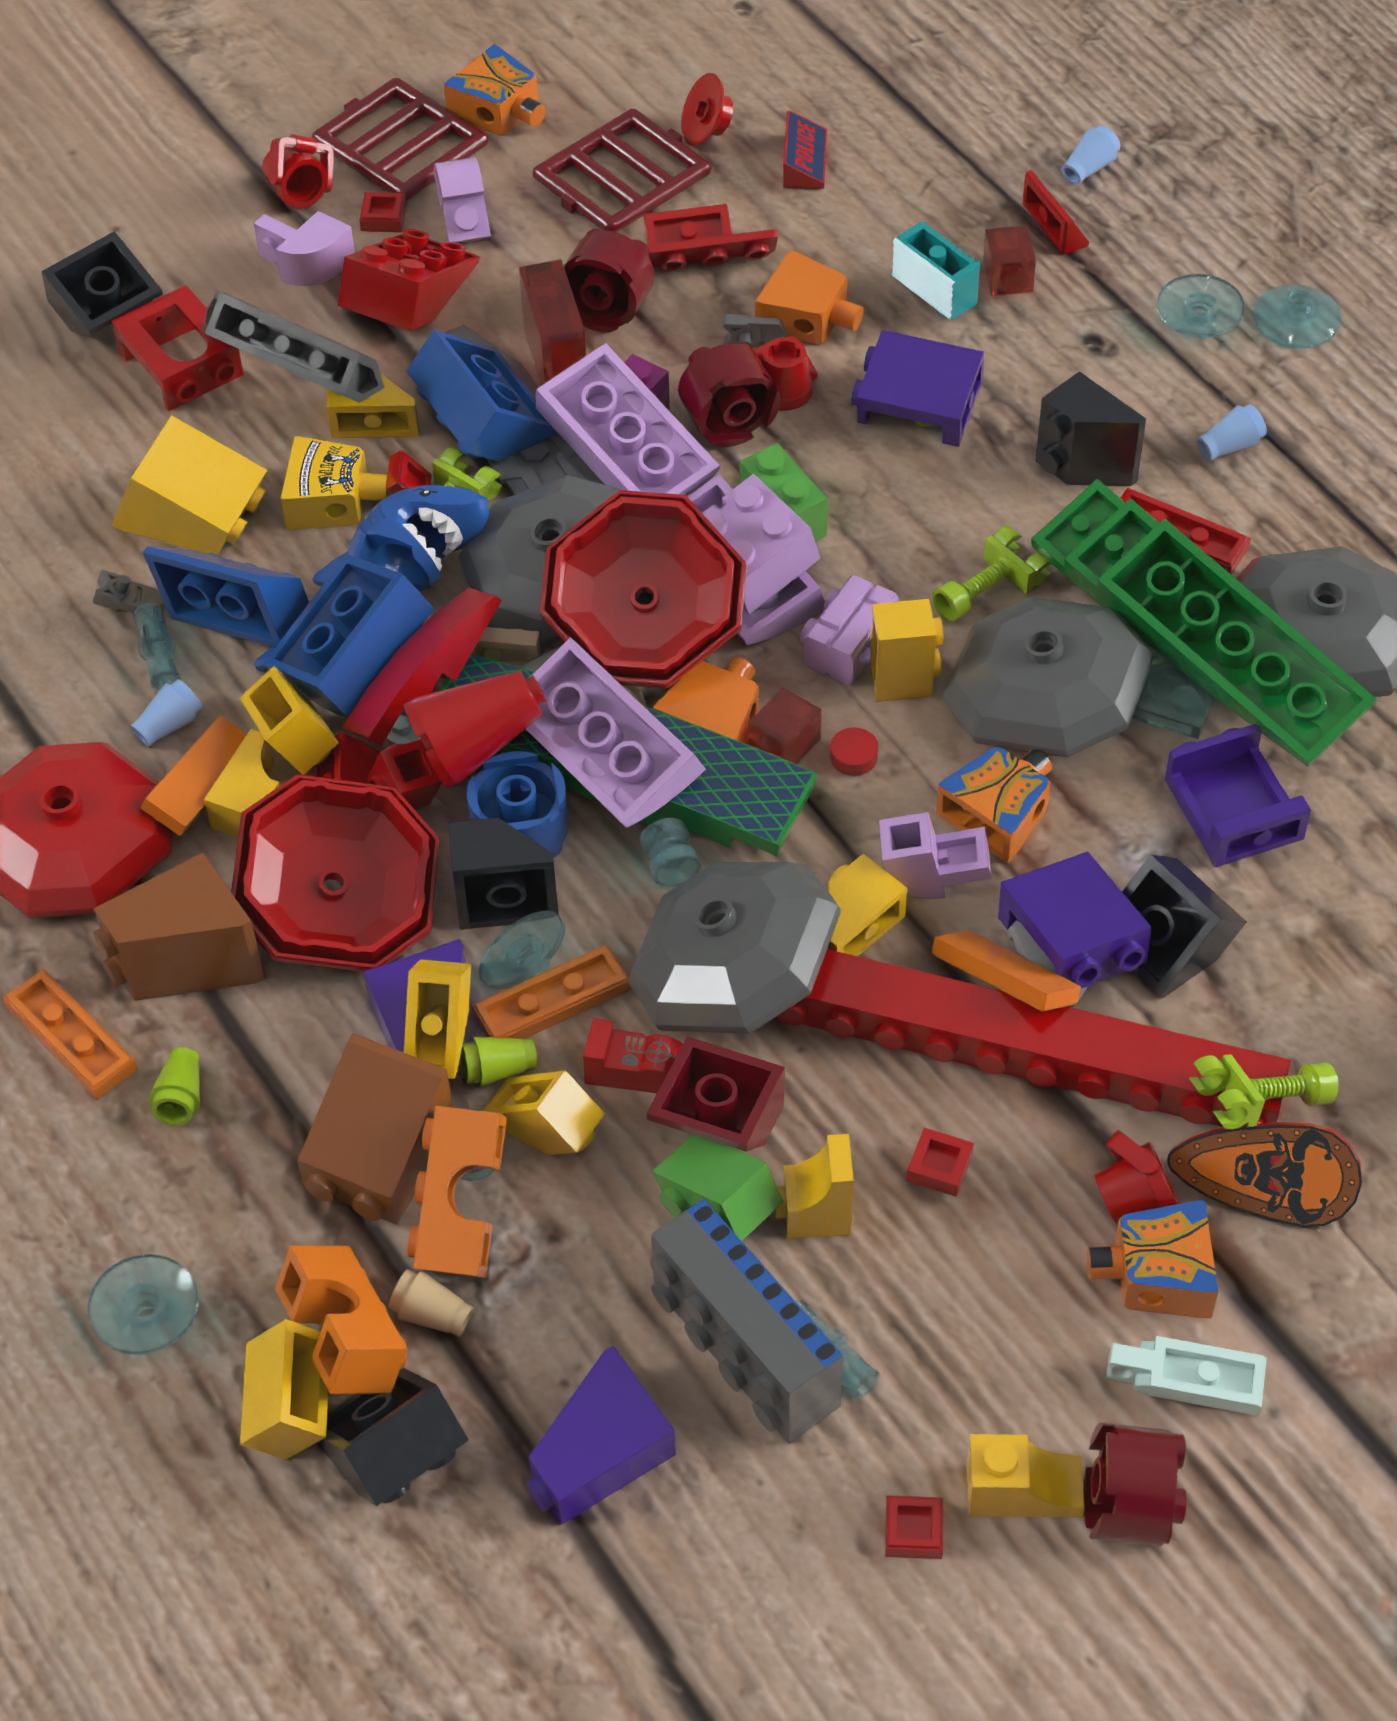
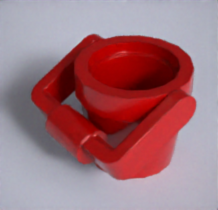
(296, 175)
(789, 369)
(1135, 1180)

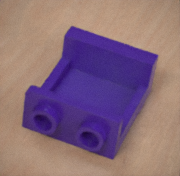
(920, 383)
(1234, 796)
(1077, 919)

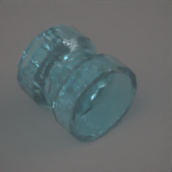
(668, 845)

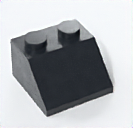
(98, 285)
(1089, 435)
(499, 874)
(1186, 922)
(392, 1437)

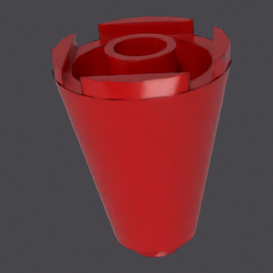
(473, 722)

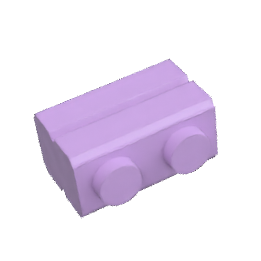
(842, 633)

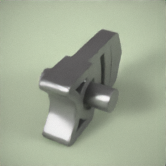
(752, 330)
(123, 594)

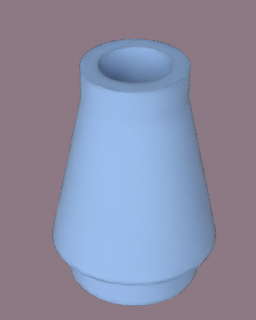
(1093, 152)
(1234, 432)
(167, 712)

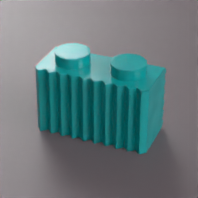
(936, 270)

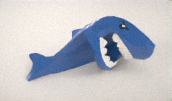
(413, 534)

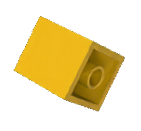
(190, 491)

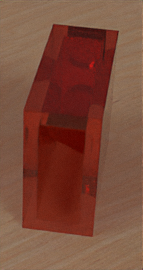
(550, 319)

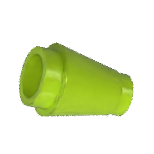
(494, 1059)
(177, 1088)

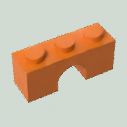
(456, 1145)
(357, 1341)

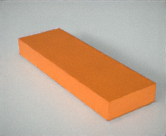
(182, 792)
(1006, 970)
(552, 996)
(70, 1034)

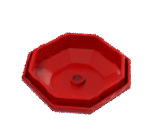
(636, 547)
(342, 833)
(91, 848)

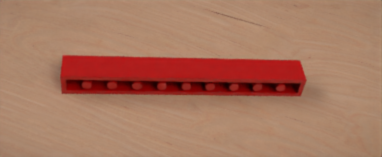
(1010, 1037)

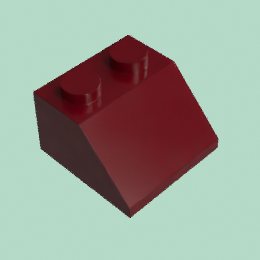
(720, 1095)

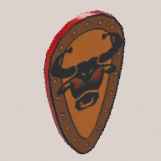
(1273, 1171)

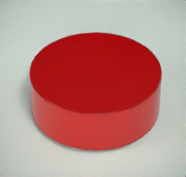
(854, 751)

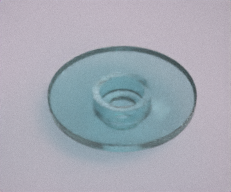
(1200, 305)
(1297, 316)
(522, 950)
(139, 1285)

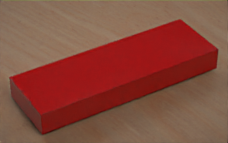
(1218, 542)

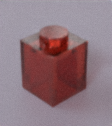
(1009, 260)
(786, 727)

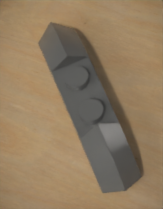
(292, 347)

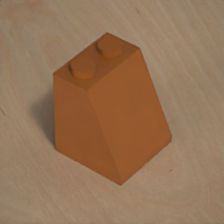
(178, 935)
(371, 1129)

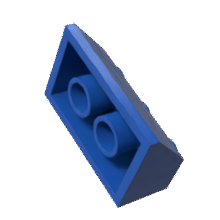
(477, 397)
(226, 593)
(349, 633)

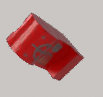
(627, 1058)

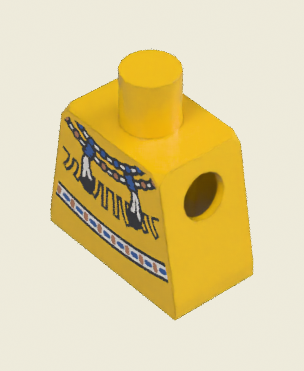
(327, 485)

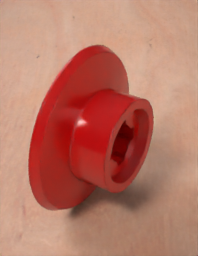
(706, 110)

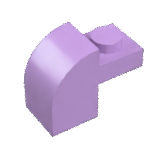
(462, 200)
(306, 254)
(932, 861)

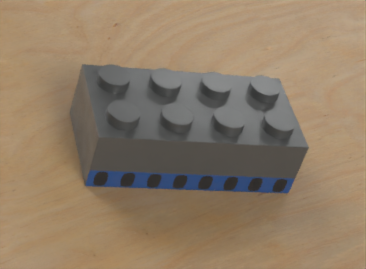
(745, 1322)

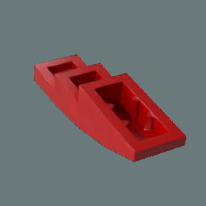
(432, 652)

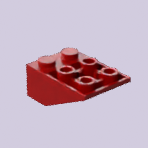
(404, 278)

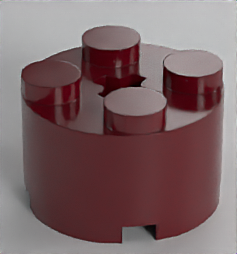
(609, 278)
(728, 393)
(1134, 1484)

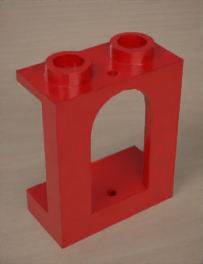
(162, 320)

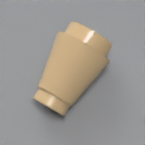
(429, 1303)

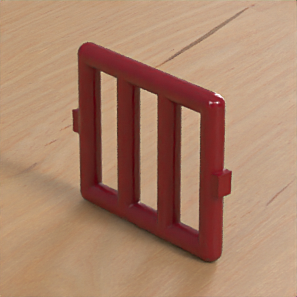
(418, 105)
(635, 204)

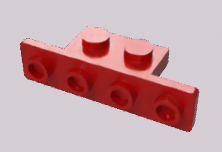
(700, 236)

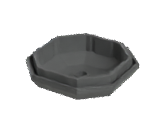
(512, 547)
(1338, 606)
(1048, 676)
(734, 947)

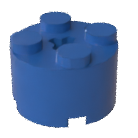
(522, 795)

